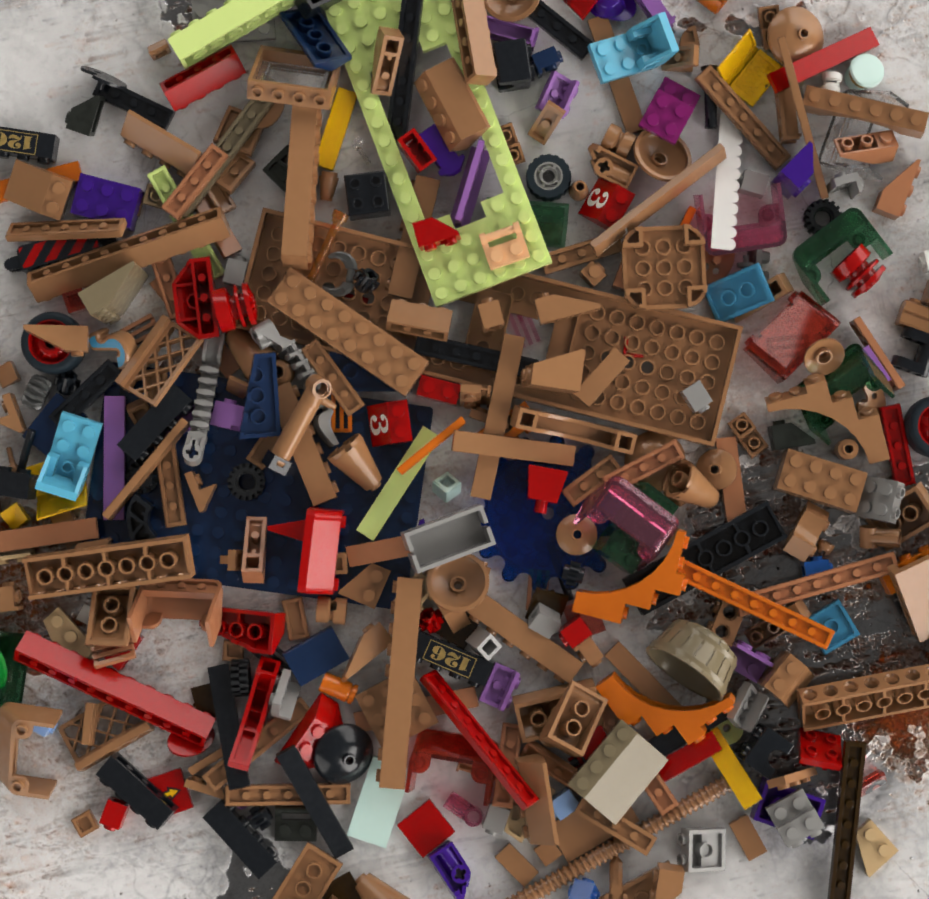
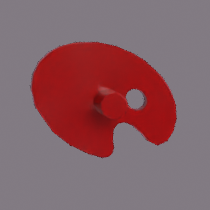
(184, 748)

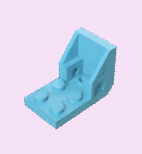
(636, 51)
(70, 456)

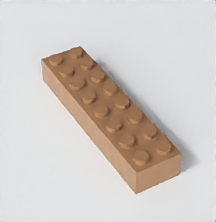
(301, 187)
(348, 332)

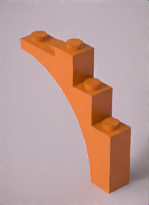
(612, 604)
(661, 717)

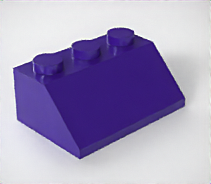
(796, 173)

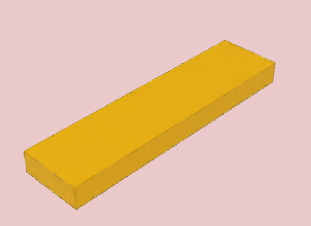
(336, 128)
(735, 773)

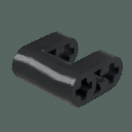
(920, 365)

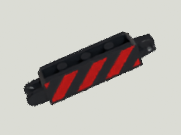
(47, 252)

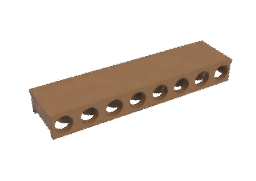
(109, 566)
(863, 698)

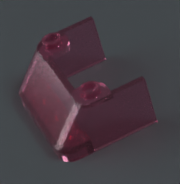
(767, 233)
(633, 513)

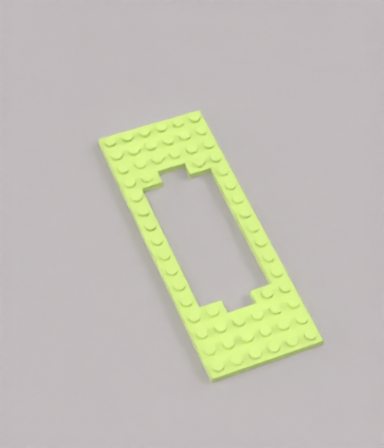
(462, 267)

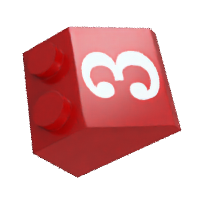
(606, 203)
(390, 423)

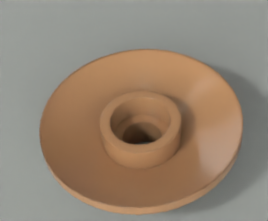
(829, 361)
(725, 463)
(569, 543)

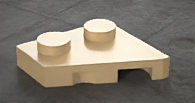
(873, 847)

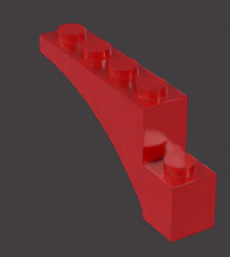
(254, 714)

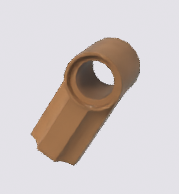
(871, 537)

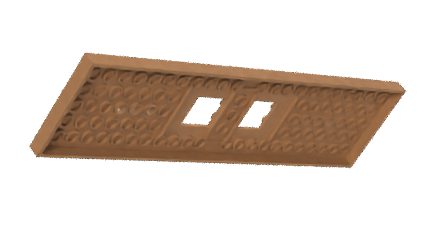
(675, 342)

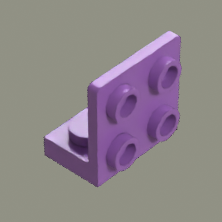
(750, 663)

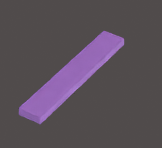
(114, 456)

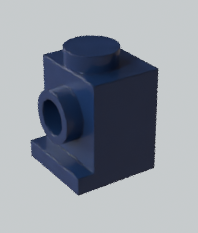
(546, 60)

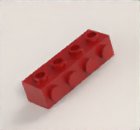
(203, 78)

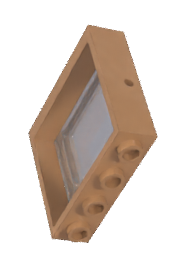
(290, 79)

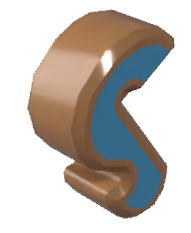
(118, 341)

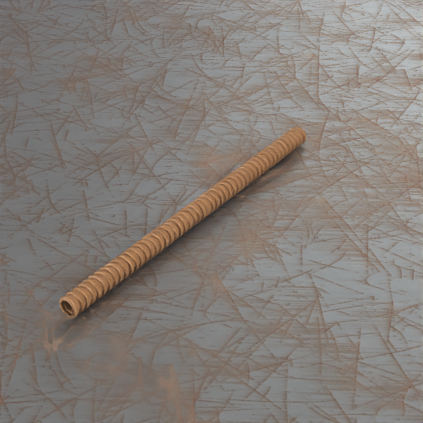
(613, 847)

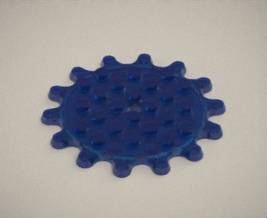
(526, 537)

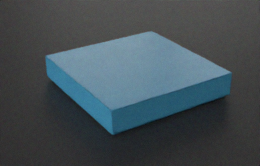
(836, 618)

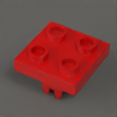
(820, 749)

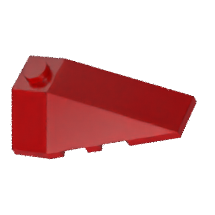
(253, 629)

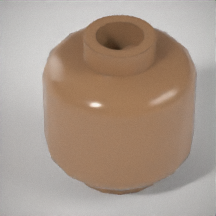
(286, 374)

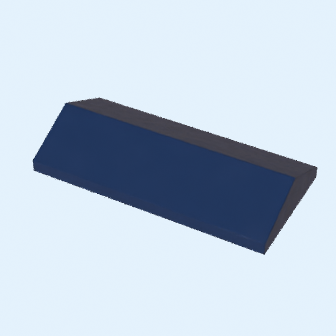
(316, 40)

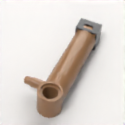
(279, 457)

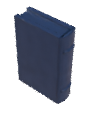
(45, 427)
(315, 655)

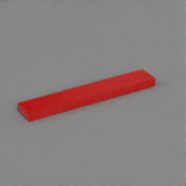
(825, 59)

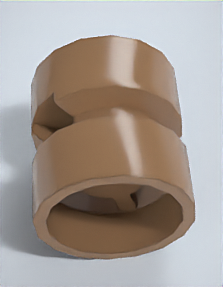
(618, 141)
(324, 612)

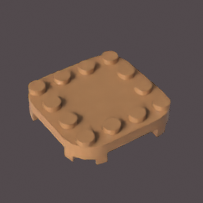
(664, 267)

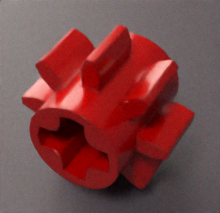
(430, 620)

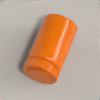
(333, 686)

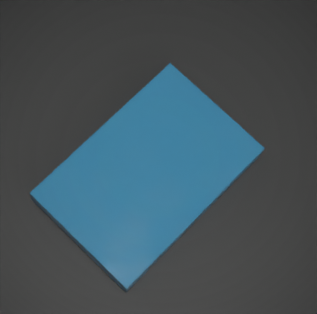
(739, 293)

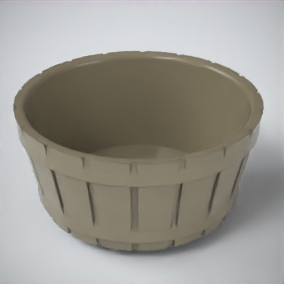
(694, 658)

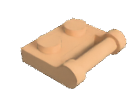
(506, 252)

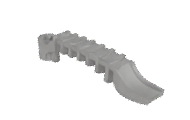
(266, 335)
(204, 404)

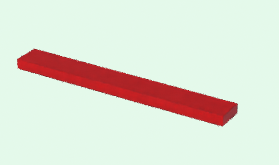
(479, 739)

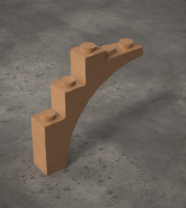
(816, 398)

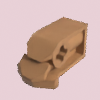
(620, 169)

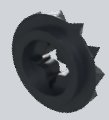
(149, 484)

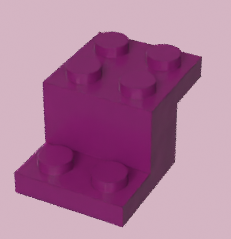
(669, 111)

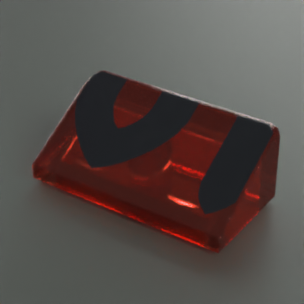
(873, 781)

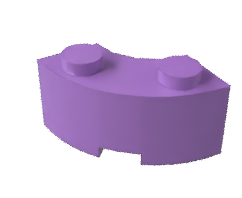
(227, 415)

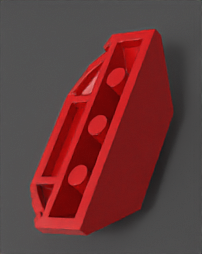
(194, 299)
(318, 719)

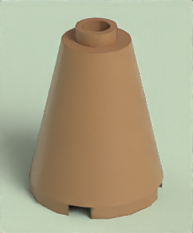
(243, 347)
(357, 462)
(689, 485)
(371, 887)

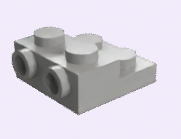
(881, 500)
(795, 818)
(702, 849)

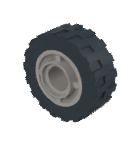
(548, 165)

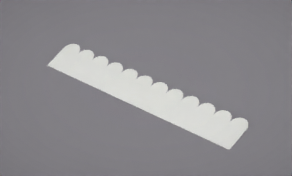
(725, 186)

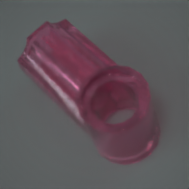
(461, 808)

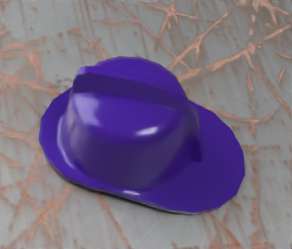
(615, 9)

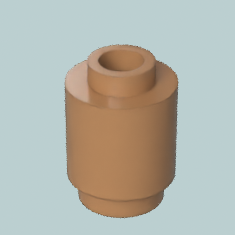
(840, 452)

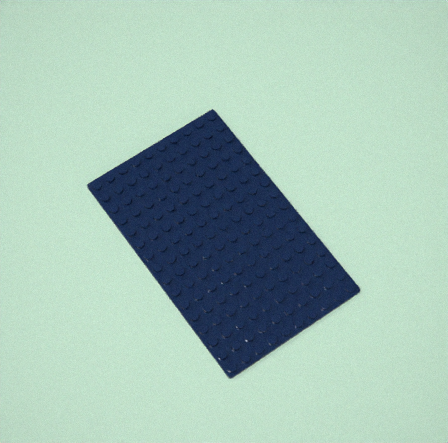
(282, 500)

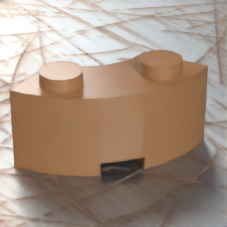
(808, 527)

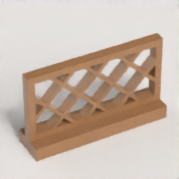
(148, 354)
(110, 746)

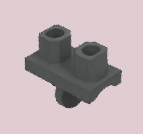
(753, 257)

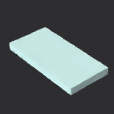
(375, 809)

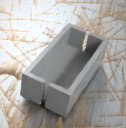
(447, 538)

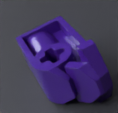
(447, 162)
(446, 861)

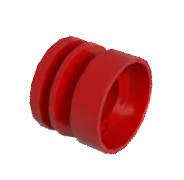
(858, 271)
(234, 307)

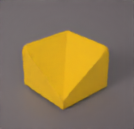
(15, 516)

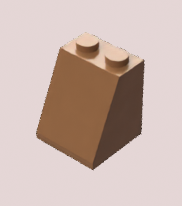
(556, 373)
(785, 678)

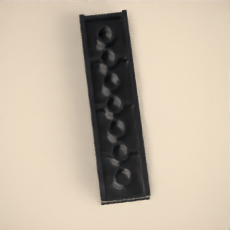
(722, 547)

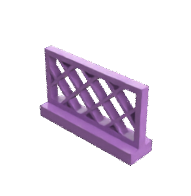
(470, 185)

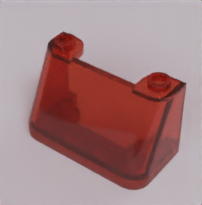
(783, 342)

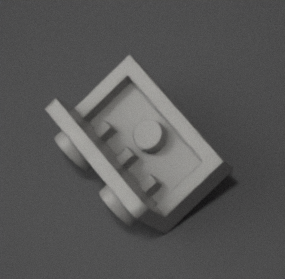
(851, 181)
(286, 696)
(747, 707)

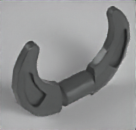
(351, 265)

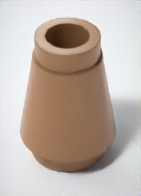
(328, 183)
(577, 194)

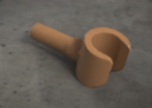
(11, 459)

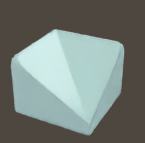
(446, 487)

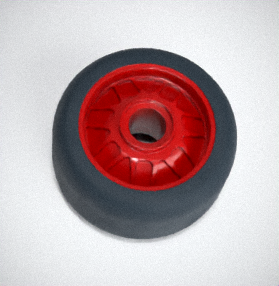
(37, 352)
(917, 426)

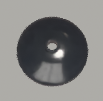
(338, 745)

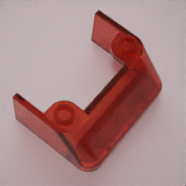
(448, 747)

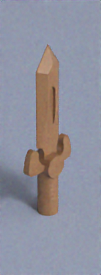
(615, 879)

